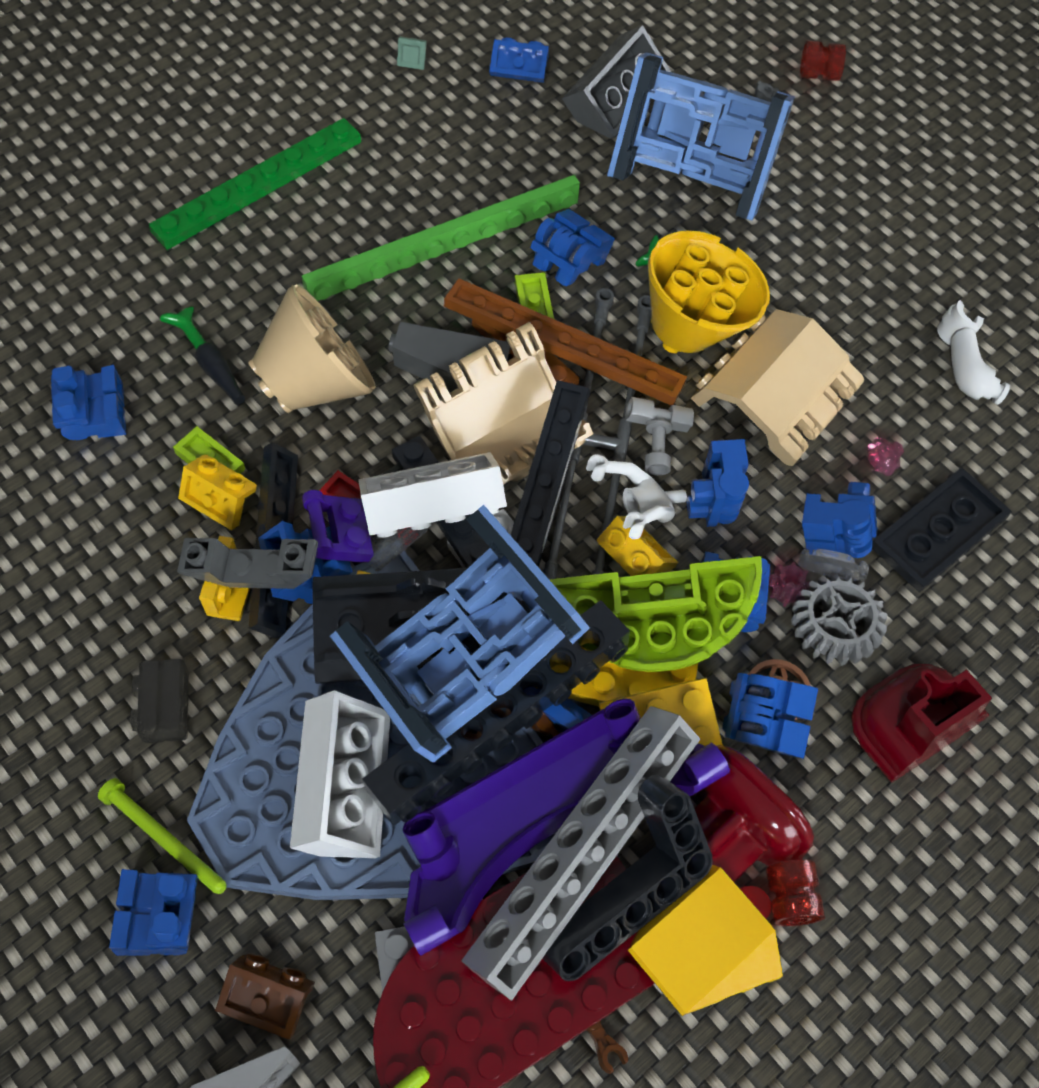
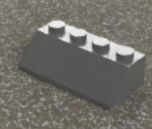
(603, 90)

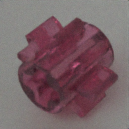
(788, 583)

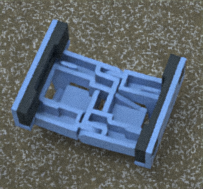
(733, 126)
(507, 634)

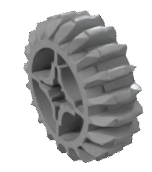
(835, 630)

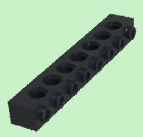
(404, 803)

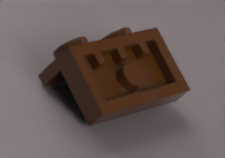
(264, 994)

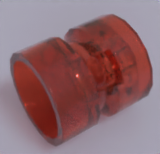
(822, 60)
(794, 879)

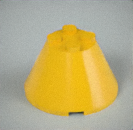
(702, 291)

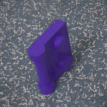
(346, 524)

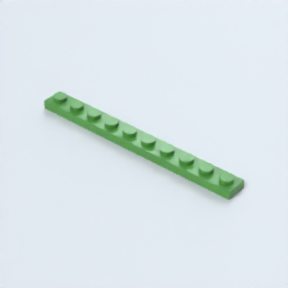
(441, 238)

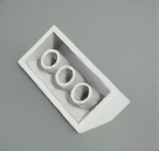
(431, 494)
(338, 748)

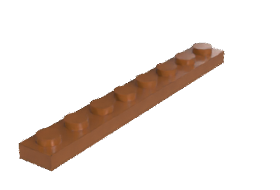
(567, 342)

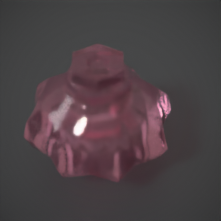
(884, 455)

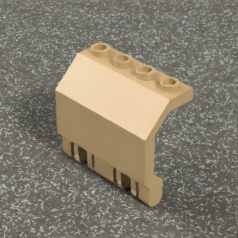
(784, 380)
(498, 406)

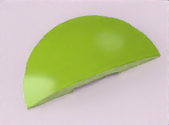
(672, 614)

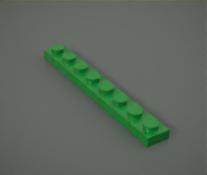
(254, 183)

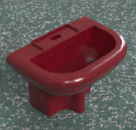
(916, 716)
(750, 819)

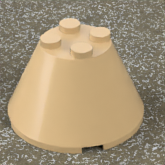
(305, 357)

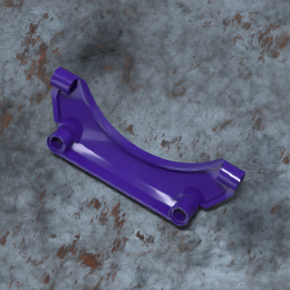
(502, 816)

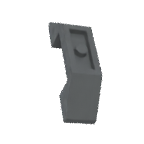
(248, 568)

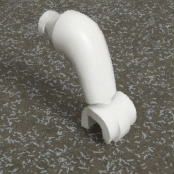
(969, 369)

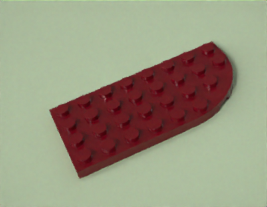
(472, 1034)

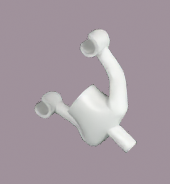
(643, 502)

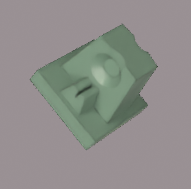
(411, 53)

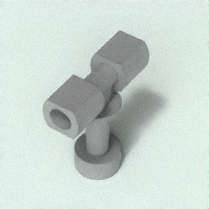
(658, 423)

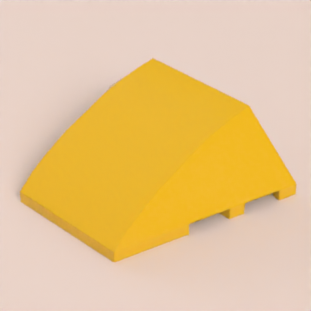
(708, 945)

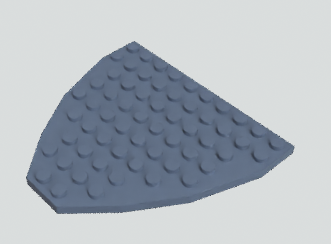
(251, 784)

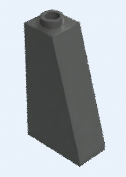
(432, 350)

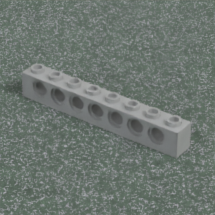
(578, 854)

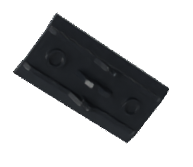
(376, 607)

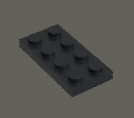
(940, 529)

